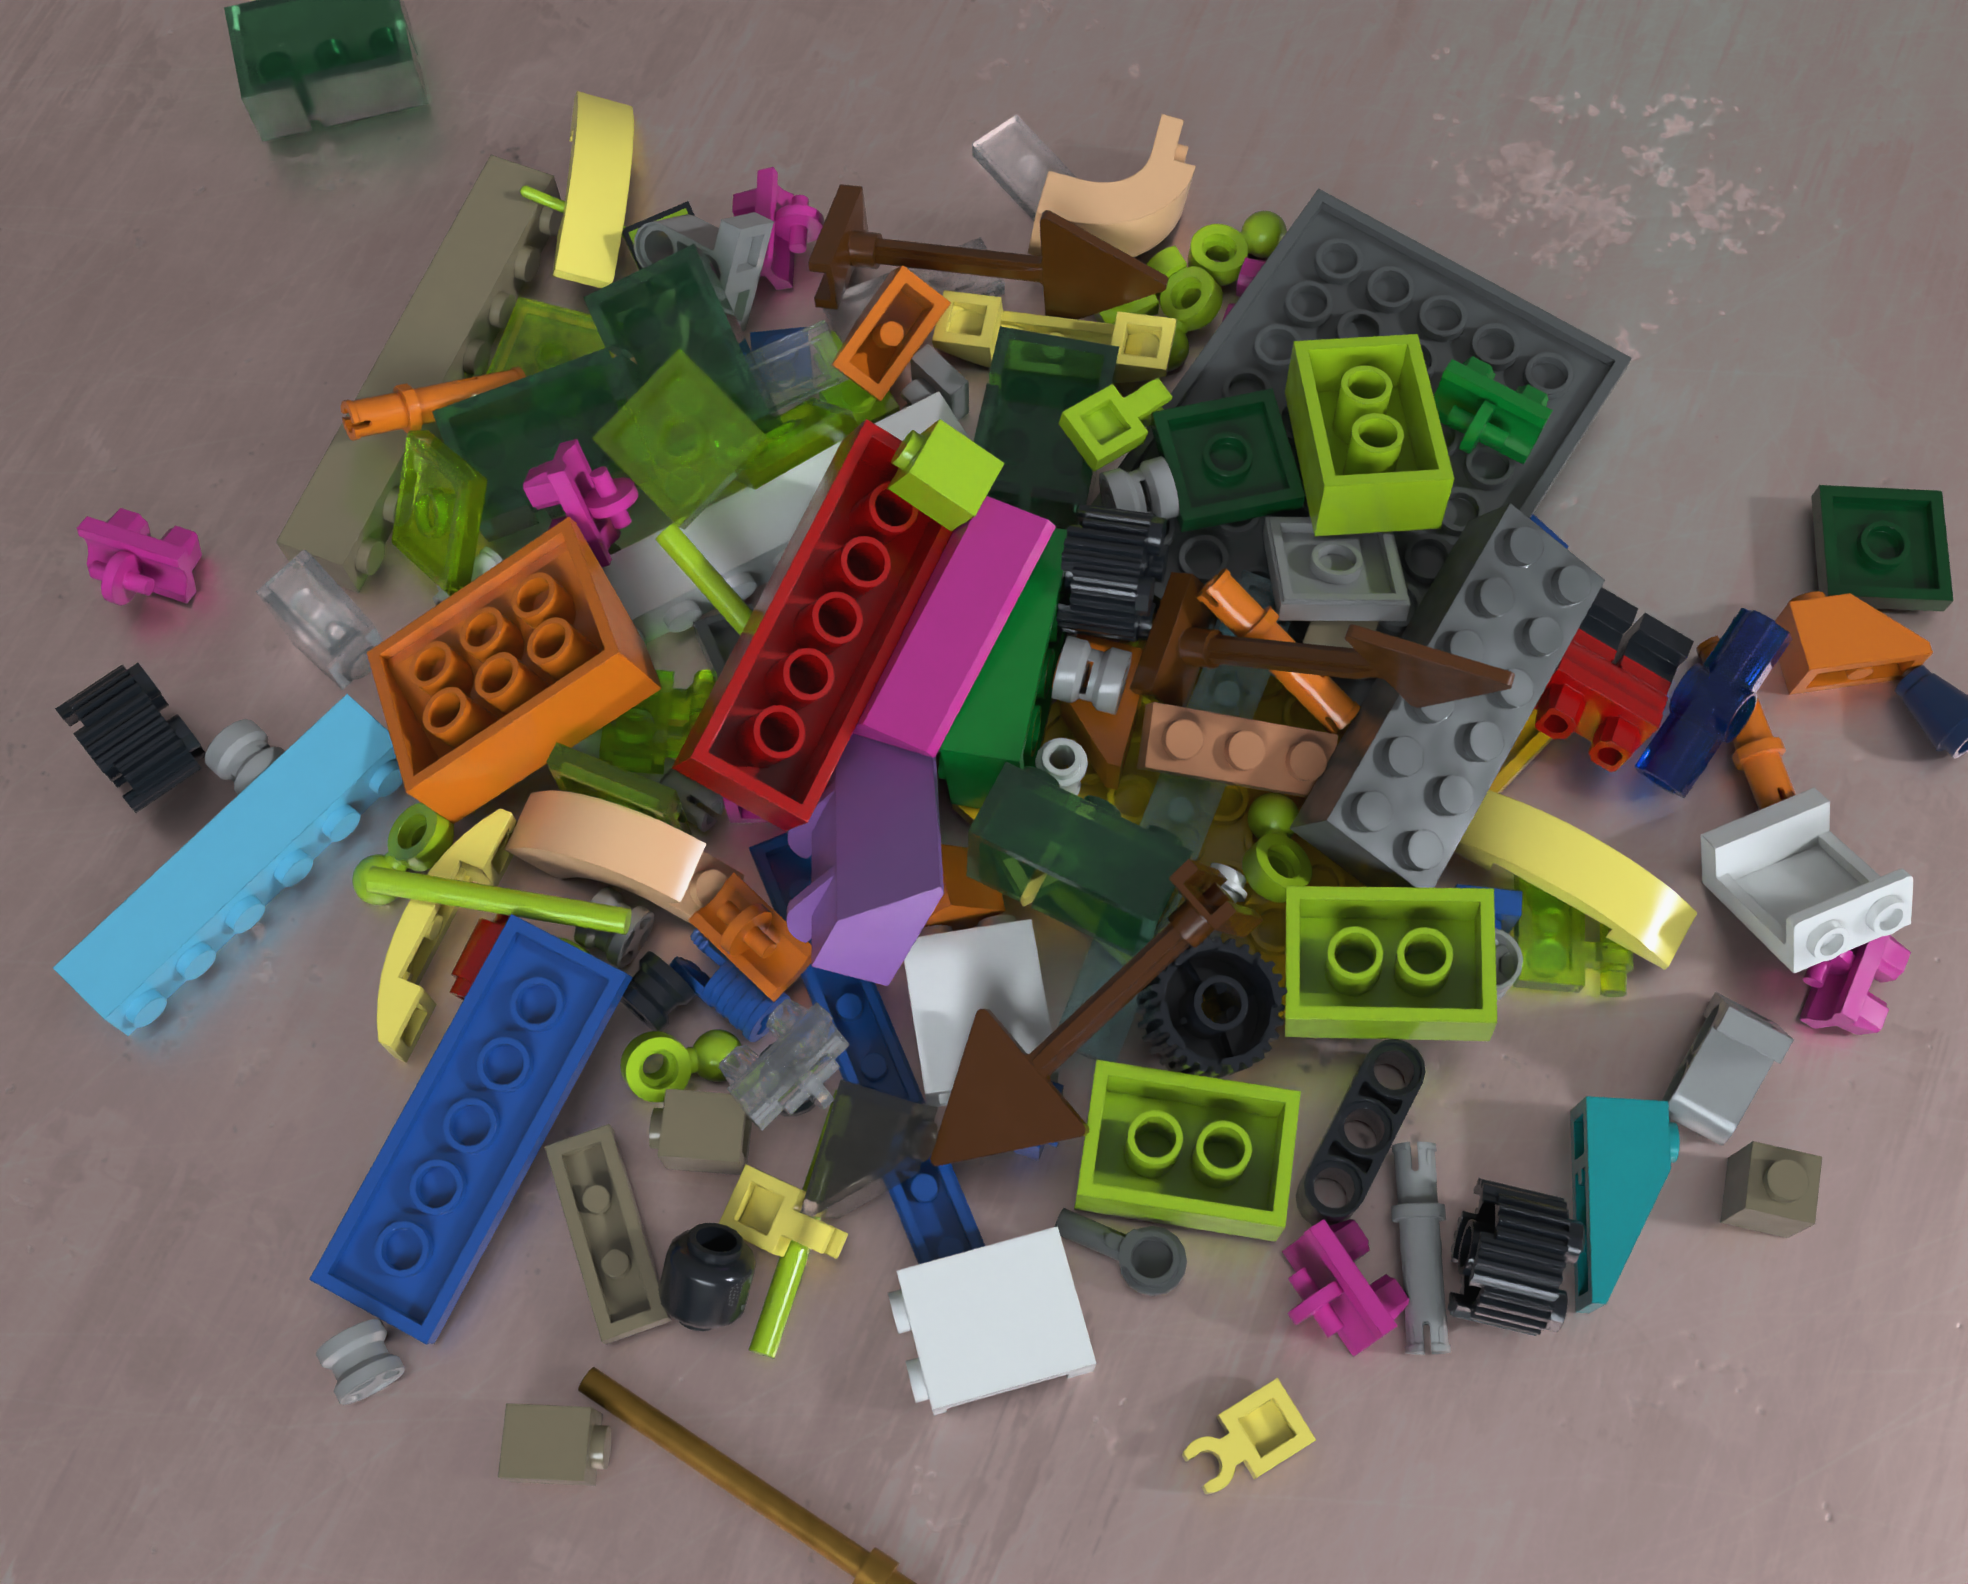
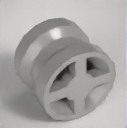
(619, 948)
(360, 1361)

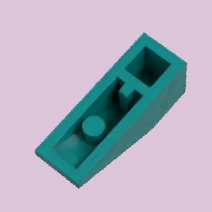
(1618, 1169)

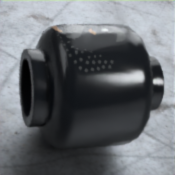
(707, 1277)

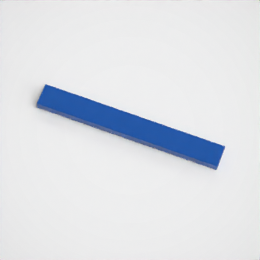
(932, 1200)

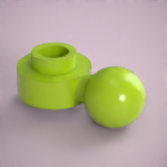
(1224, 243)
(1194, 302)
(414, 842)
(1275, 857)
(677, 1061)

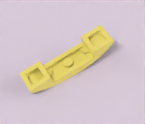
(595, 191)
(973, 323)
(1581, 872)
(401, 1002)

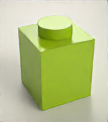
(944, 474)

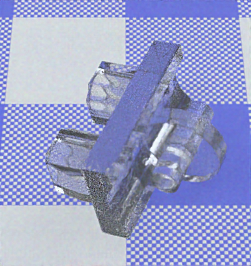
(790, 1067)

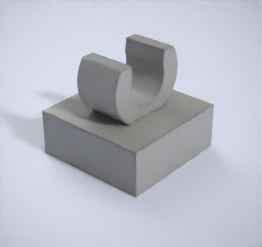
(934, 374)

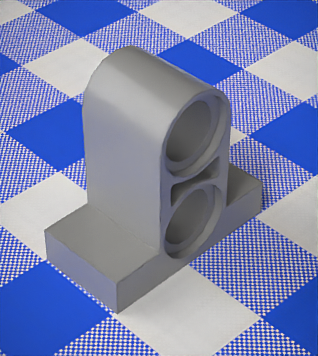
(734, 246)
(1724, 1068)

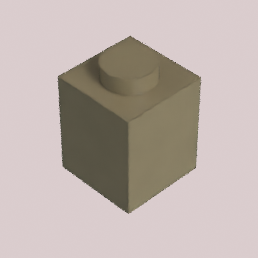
(701, 1132)
(1771, 1189)
(553, 1444)

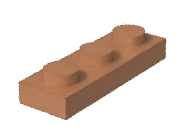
(1233, 750)

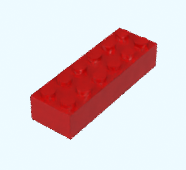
(816, 639)

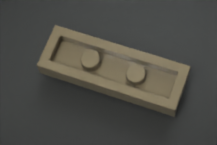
(607, 1234)

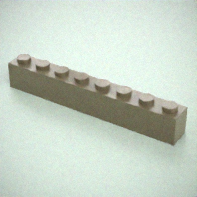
(437, 340)

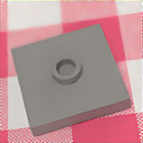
(1333, 574)

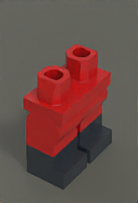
(1612, 682)

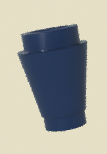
(1938, 709)

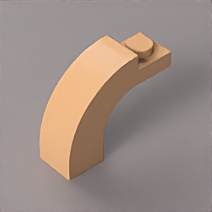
(1127, 212)
(618, 846)

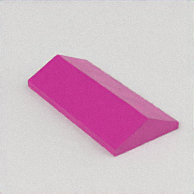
(954, 627)

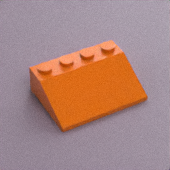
(507, 672)

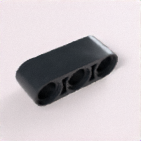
(1382, 1111)

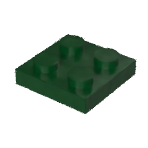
(1228, 459)
(1883, 546)

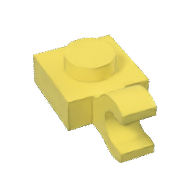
(770, 1217)

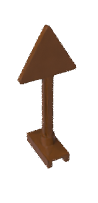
(1075, 268)
(1186, 640)
(1006, 1095)

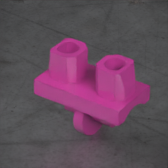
(792, 228)
(586, 496)
(134, 562)
(1842, 987)
(1337, 1290)

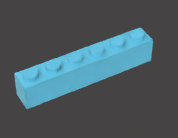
(233, 868)

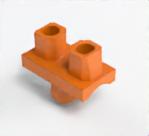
(753, 937)

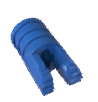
(728, 990)

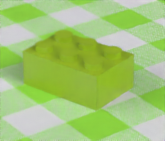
(1367, 435)
(1390, 963)
(1188, 1151)

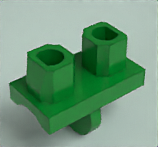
(1490, 411)

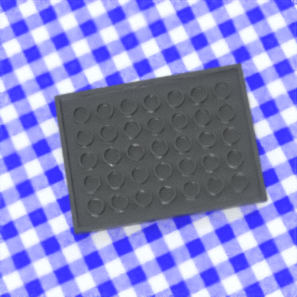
(1360, 278)

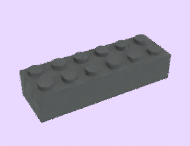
(1414, 775)

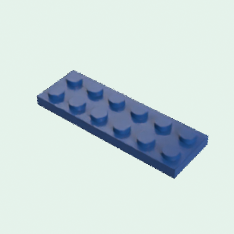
(471, 1130)

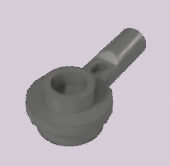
(1148, 1258)

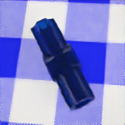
(1713, 702)

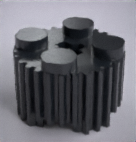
(1112, 573)
(131, 736)
(1242, 1029)
(1514, 1259)

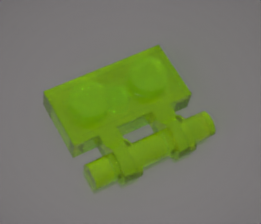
(643, 736)
(1556, 948)

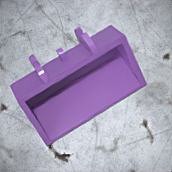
(871, 861)

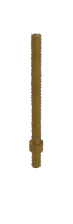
(864, 1566)

